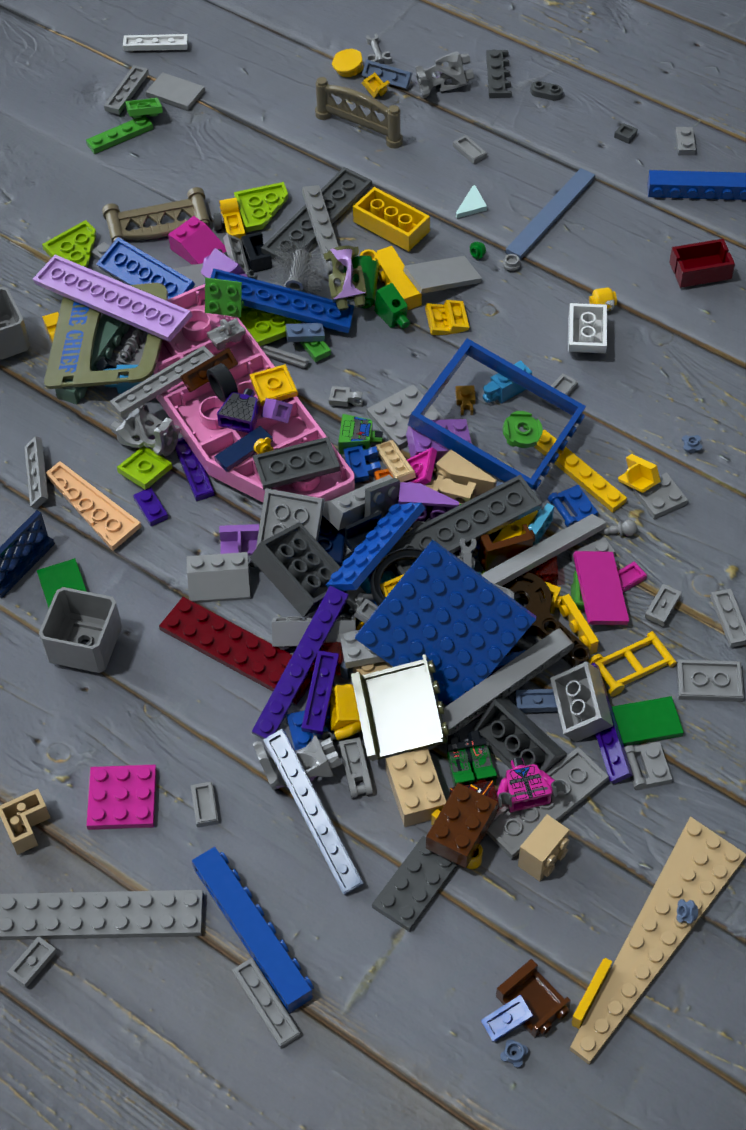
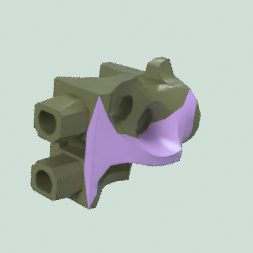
(348, 288)

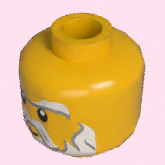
(605, 297)

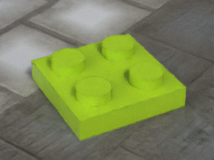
(144, 467)

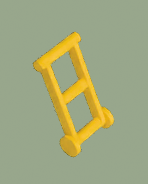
(617, 687)

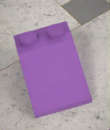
(433, 501)

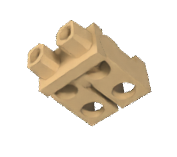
(456, 491)

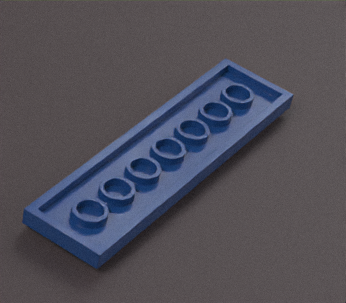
(290, 302)

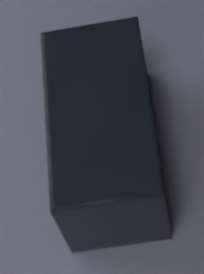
(105, 363)

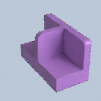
(238, 538)

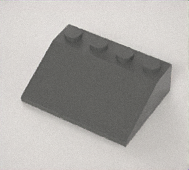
(296, 567)

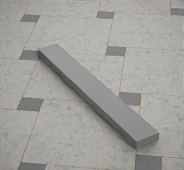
(545, 550)

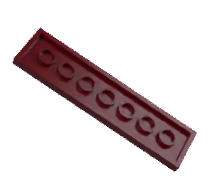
(229, 645)

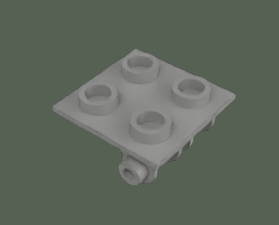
(133, 349)

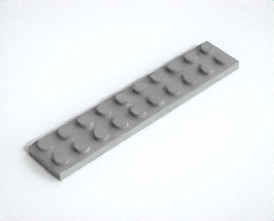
(101, 914)

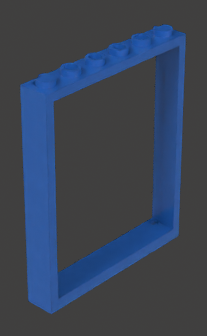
(474, 454)

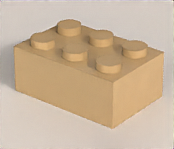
(415, 786)

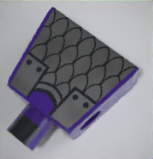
(239, 411)

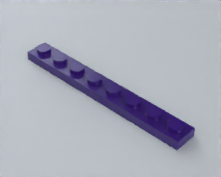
(300, 663)

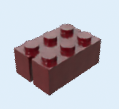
(701, 263)

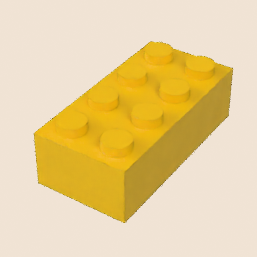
(391, 219)

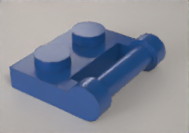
(577, 503)

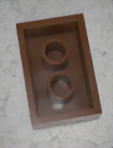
(461, 825)

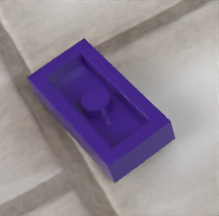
(150, 506)

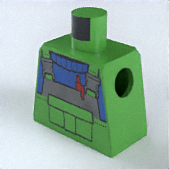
(357, 432)

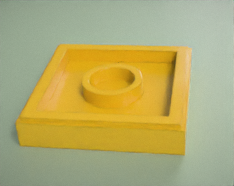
(273, 384)

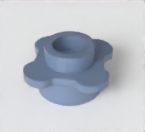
(692, 443)
(687, 911)
(514, 1046)

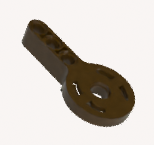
(541, 609)

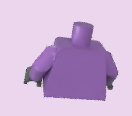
(222, 262)

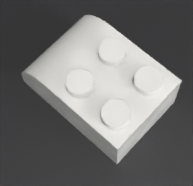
(587, 328)

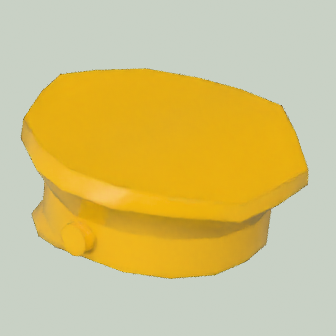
(348, 62)

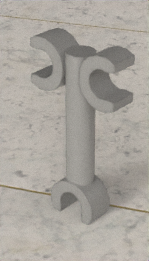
(377, 56)

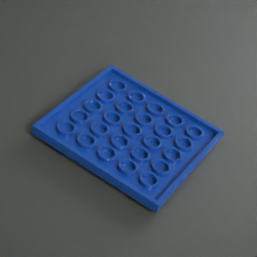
(449, 616)

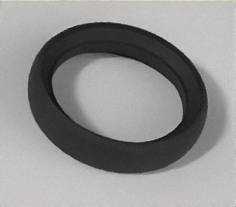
(385, 563)

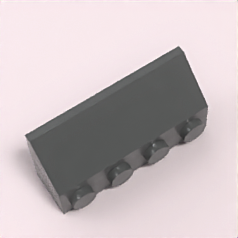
(514, 735)

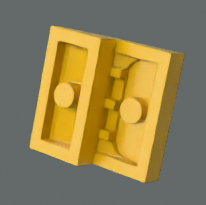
(447, 318)

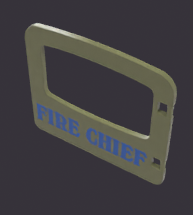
(74, 347)

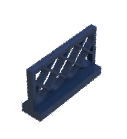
(27, 553)

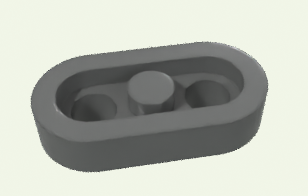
(546, 90)

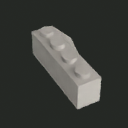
(348, 507)
(290, 630)

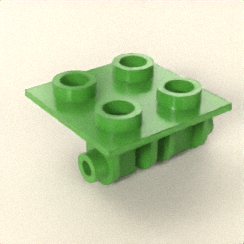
(223, 297)

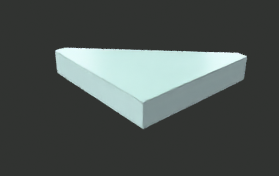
(472, 204)

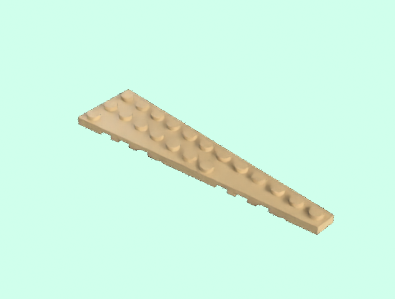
(695, 872)

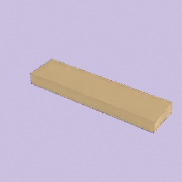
(395, 461)

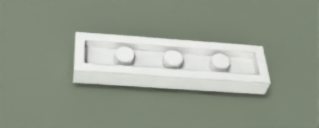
(155, 42)

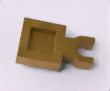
(465, 397)

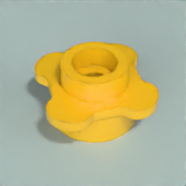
(263, 445)

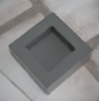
(625, 133)

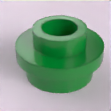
(477, 250)

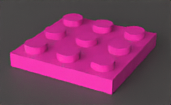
(121, 797)

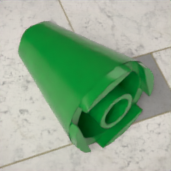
(370, 271)

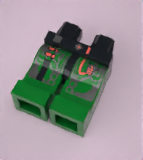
(468, 755)

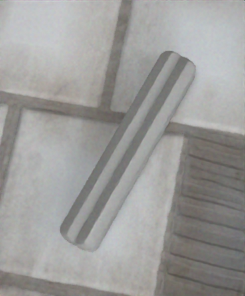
(285, 356)

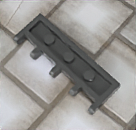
(496, 73)

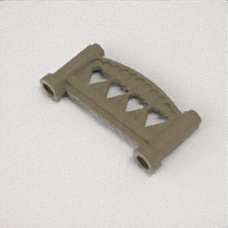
(327, 106)
(119, 221)

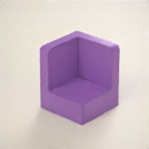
(277, 410)

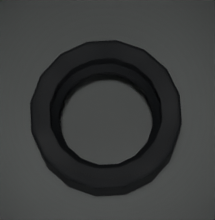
(221, 381)

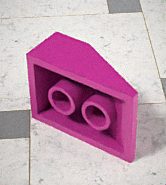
(194, 241)

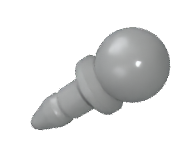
(627, 527)

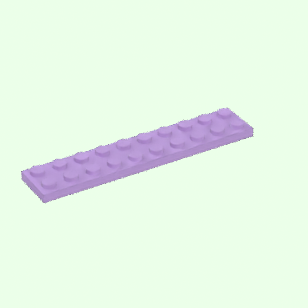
(113, 298)

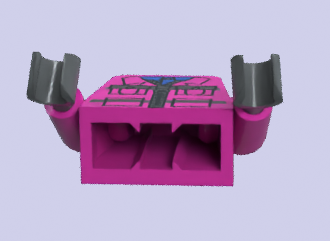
(527, 787)

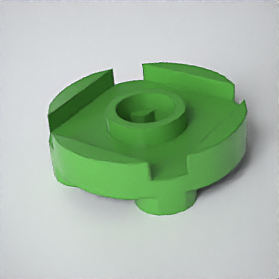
(515, 436)

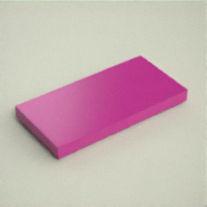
(600, 588)

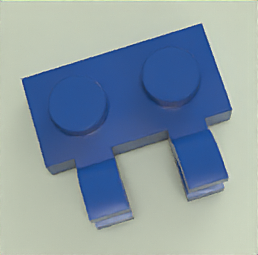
(356, 460)

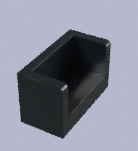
(252, 248)

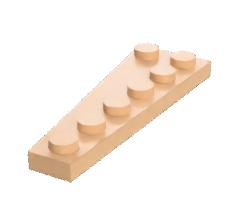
(100, 512)

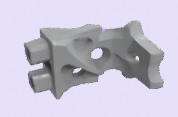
(453, 71)
(160, 436)
(316, 758)

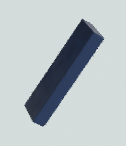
(240, 449)

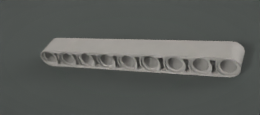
(506, 680)

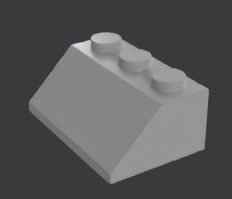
(218, 577)

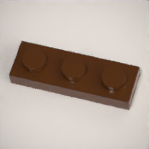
(198, 375)

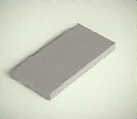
(442, 274)

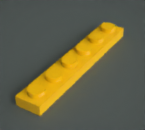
(583, 474)

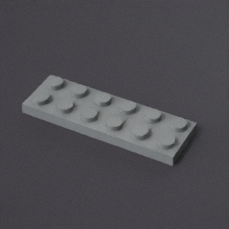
(580, 779)

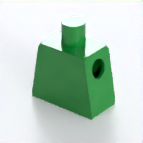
(391, 307)

